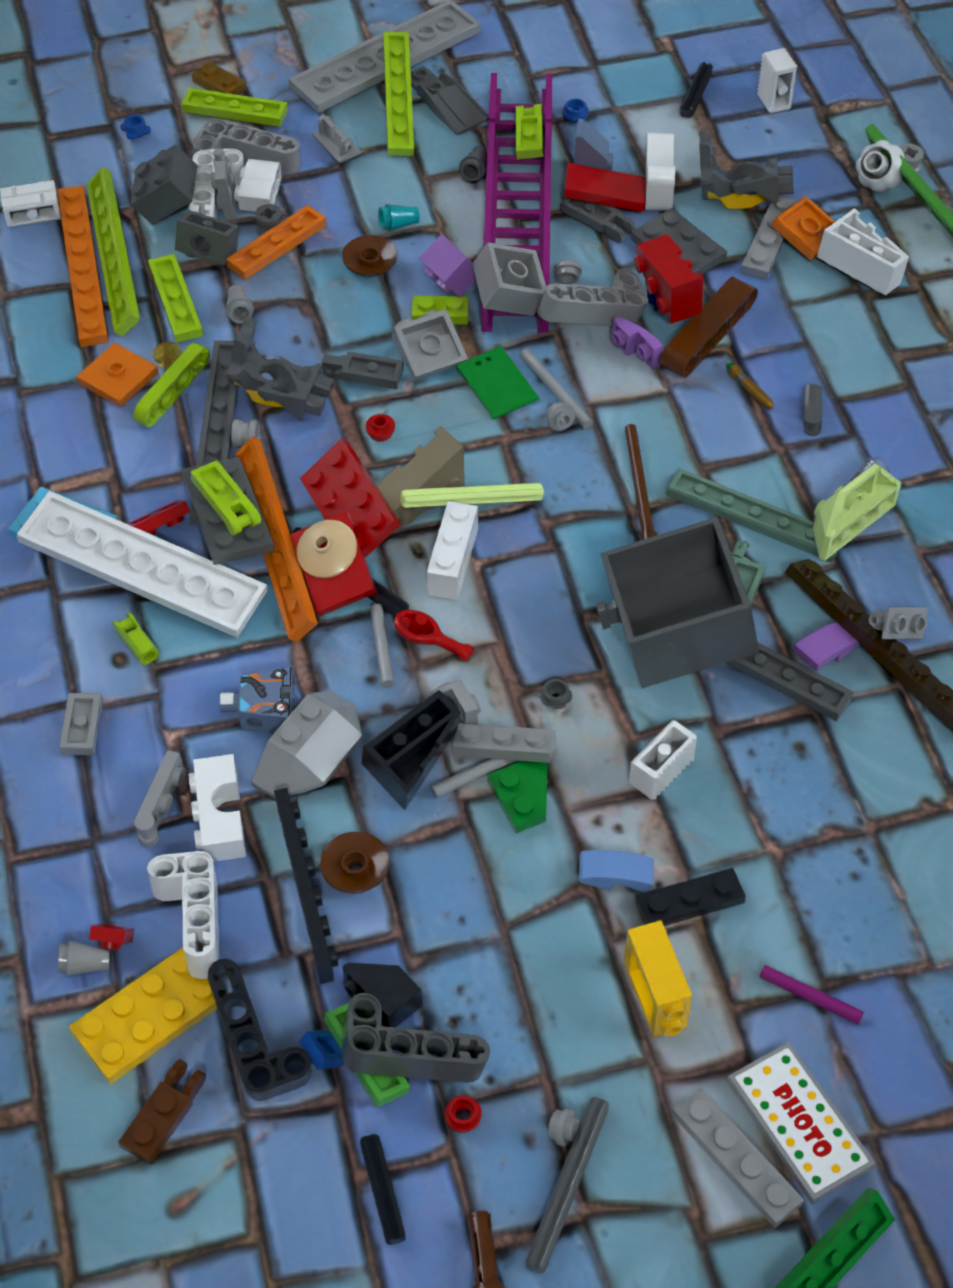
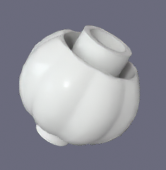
(876, 169)

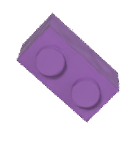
(449, 265)

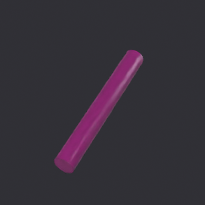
(811, 994)

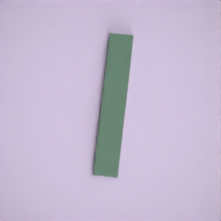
(744, 511)

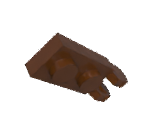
(161, 1114)

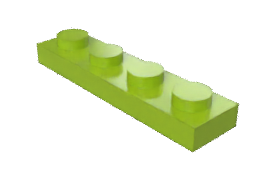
(234, 107)
(175, 298)

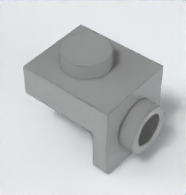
(462, 700)

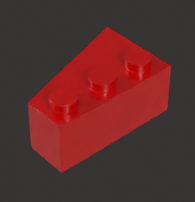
(670, 278)

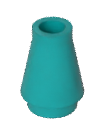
(396, 216)

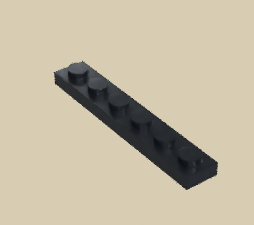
(309, 895)

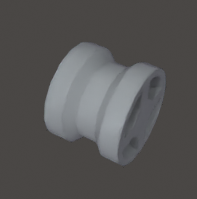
(913, 155)
(244, 431)

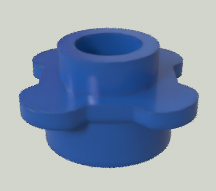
(135, 126)

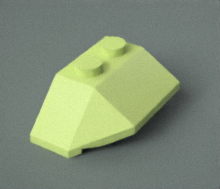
(853, 509)

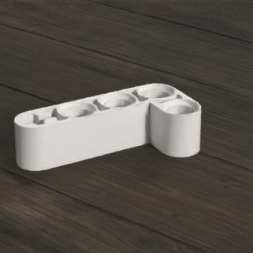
(659, 171)
(204, 196)
(194, 881)

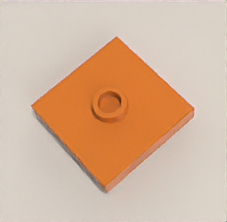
(803, 226)
(117, 374)

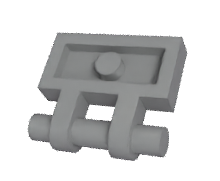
(225, 184)

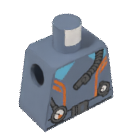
(263, 699)

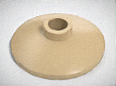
(334, 557)

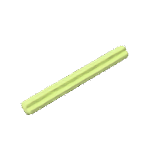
(471, 495)

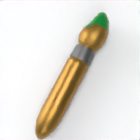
(751, 387)

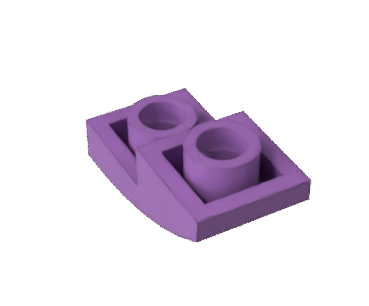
(633, 339)
(825, 645)

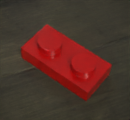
(169, 514)

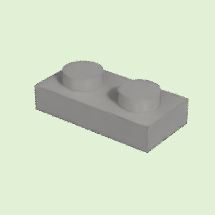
(81, 724)

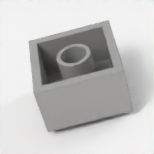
(509, 279)

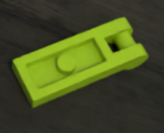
(529, 132)
(225, 497)

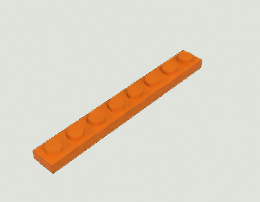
(82, 266)
(283, 562)

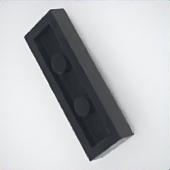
(691, 898)

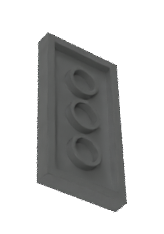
(220, 543)

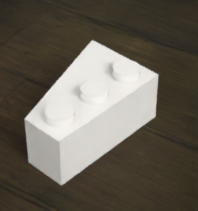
(863, 253)

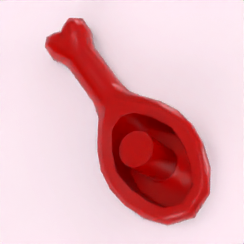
(423, 630)

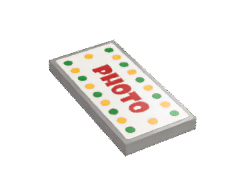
(801, 1122)

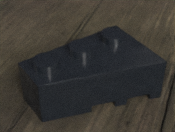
(411, 746)

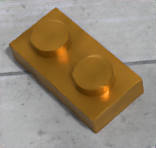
(217, 79)

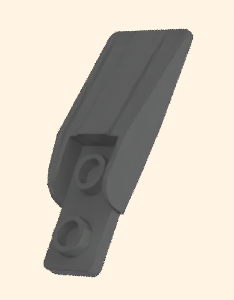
(448, 100)

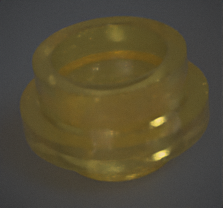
(166, 354)

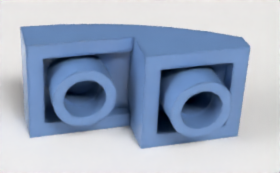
(610, 867)

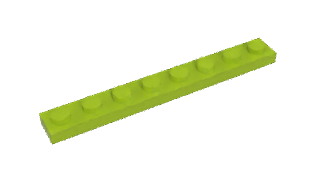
(113, 252)

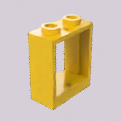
(657, 979)

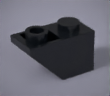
(389, 984)

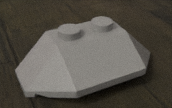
(309, 745)

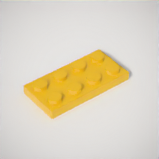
(143, 1017)

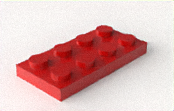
(342, 484)

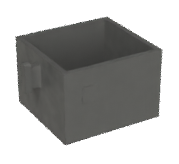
(679, 602)

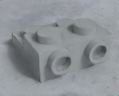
(428, 344)

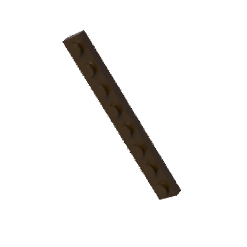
(888, 652)

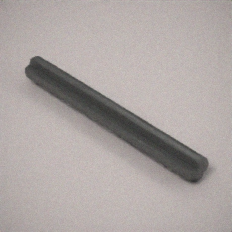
(567, 1185)

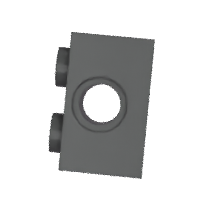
(196, 228)

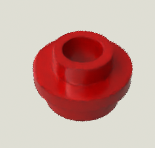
(380, 427)
(460, 1104)

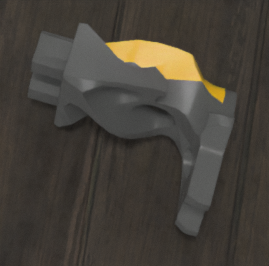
(744, 184)
(291, 385)

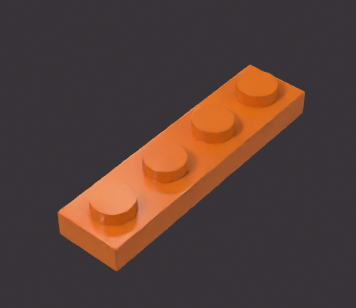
(276, 242)

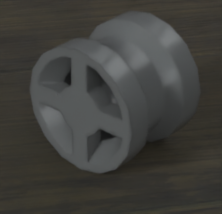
(267, 217)

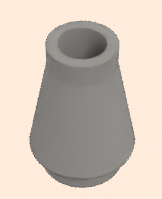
(238, 304)
(82, 958)

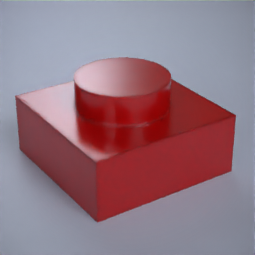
(111, 936)

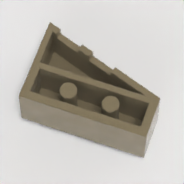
(433, 467)

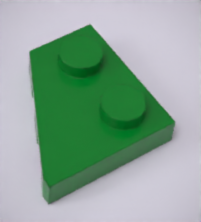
(521, 793)

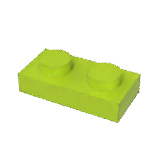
(456, 307)

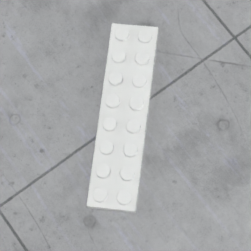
(142, 563)

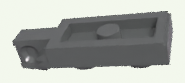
(364, 369)

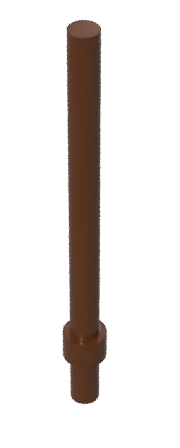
(639, 483)

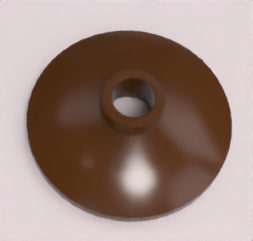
(369, 255)
(354, 850)

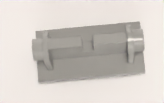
(335, 140)
(900, 622)

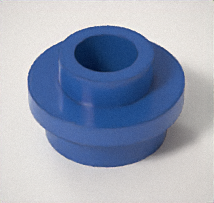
(575, 110)

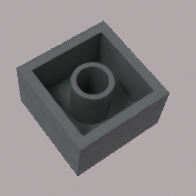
(163, 184)

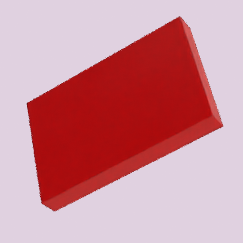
(605, 187)
(345, 588)

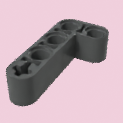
(460, 1055)

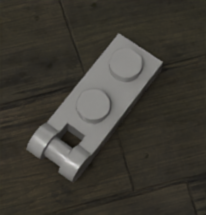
(159, 798)

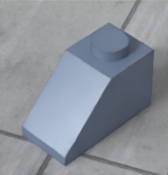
(592, 147)

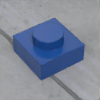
(322, 1049)

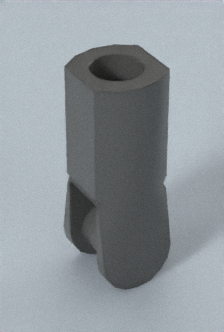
(812, 409)

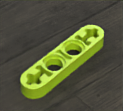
(171, 385)

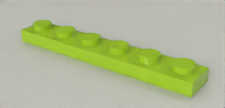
(398, 94)

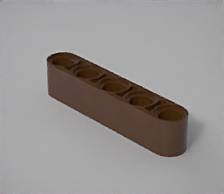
(709, 327)

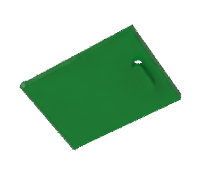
(497, 382)

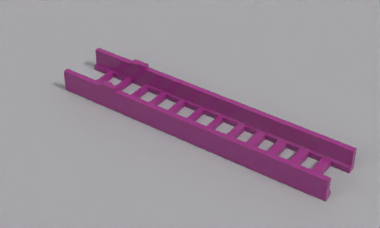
(492, 232)

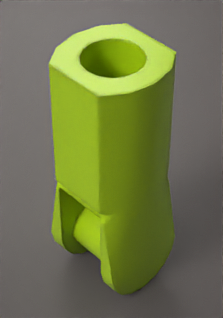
(136, 639)

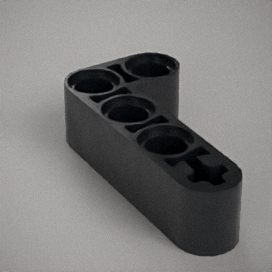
(248, 1028)

